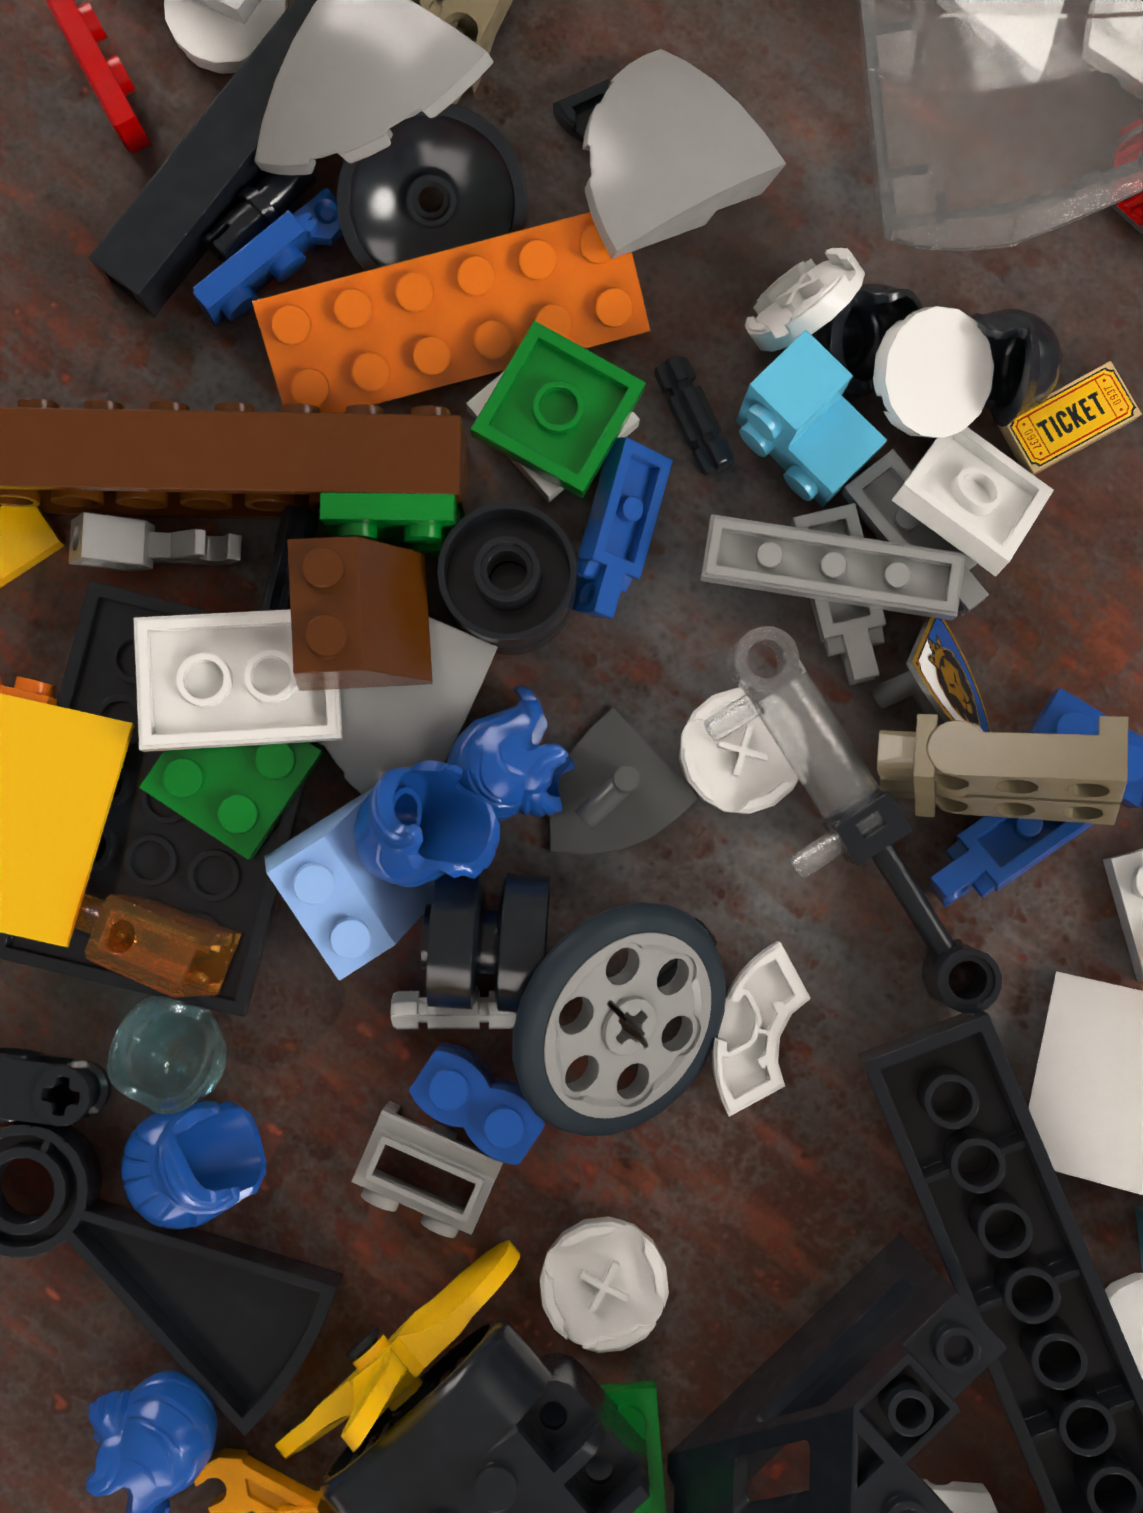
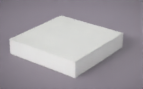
(974, 498)

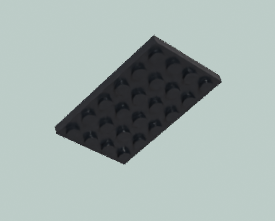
(144, 842)

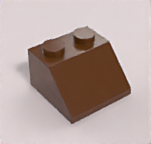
(358, 614)

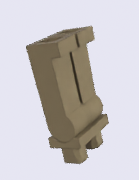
(1007, 772)

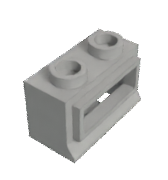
(438, 1148)

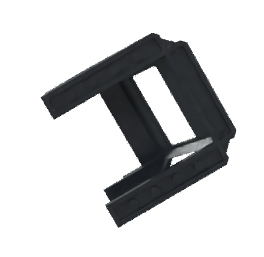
(856, 1382)

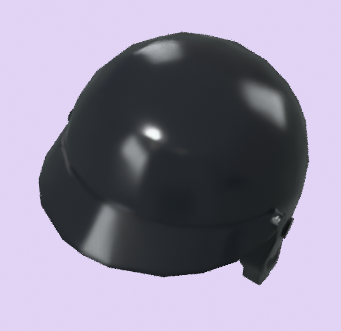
(860, 328)
(1024, 360)

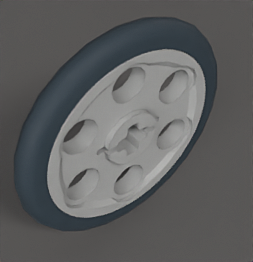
(578, 969)

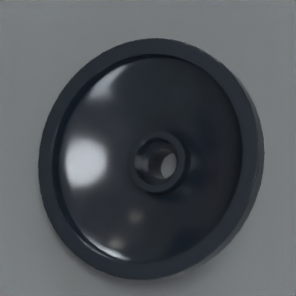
(452, 152)

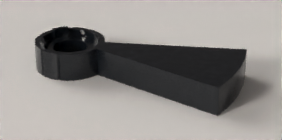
(216, 1305)

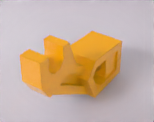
(257, 1487)

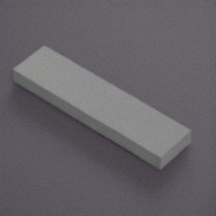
(833, 567)

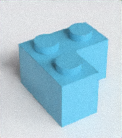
(806, 423)

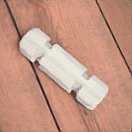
(410, 1009)

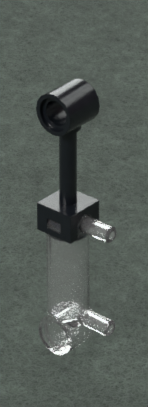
(857, 813)

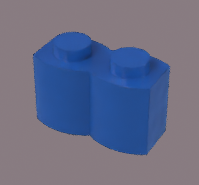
(462, 1093)

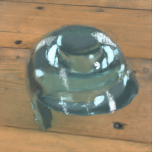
(167, 1054)

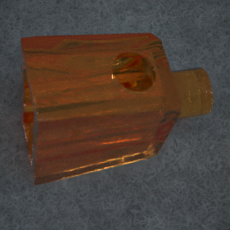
(156, 944)

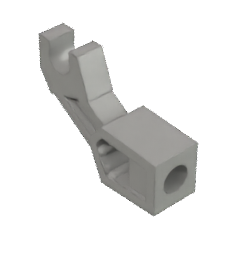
(135, 545)

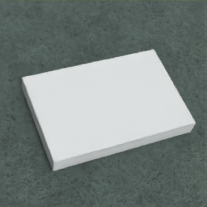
(225, 684)
(1092, 1082)

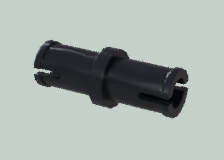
(255, 212)

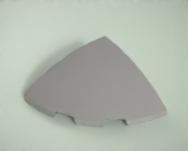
(358, 75)
(669, 153)
(412, 722)

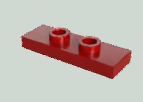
(104, 75)

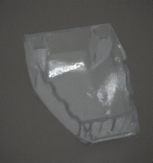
(1000, 116)

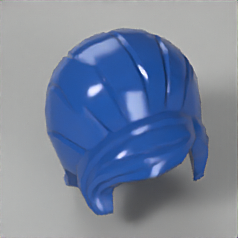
(508, 765)
(425, 826)
(192, 1164)
(151, 1440)

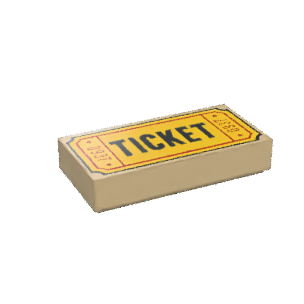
(1071, 419)

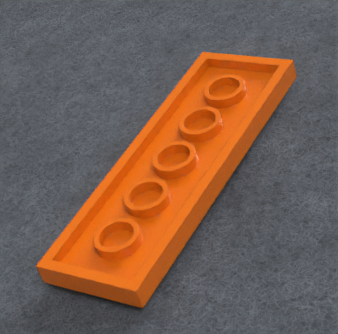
(447, 315)

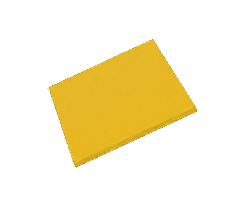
(53, 808)

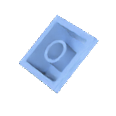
(337, 898)

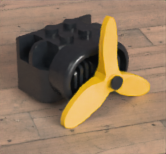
(480, 1427)

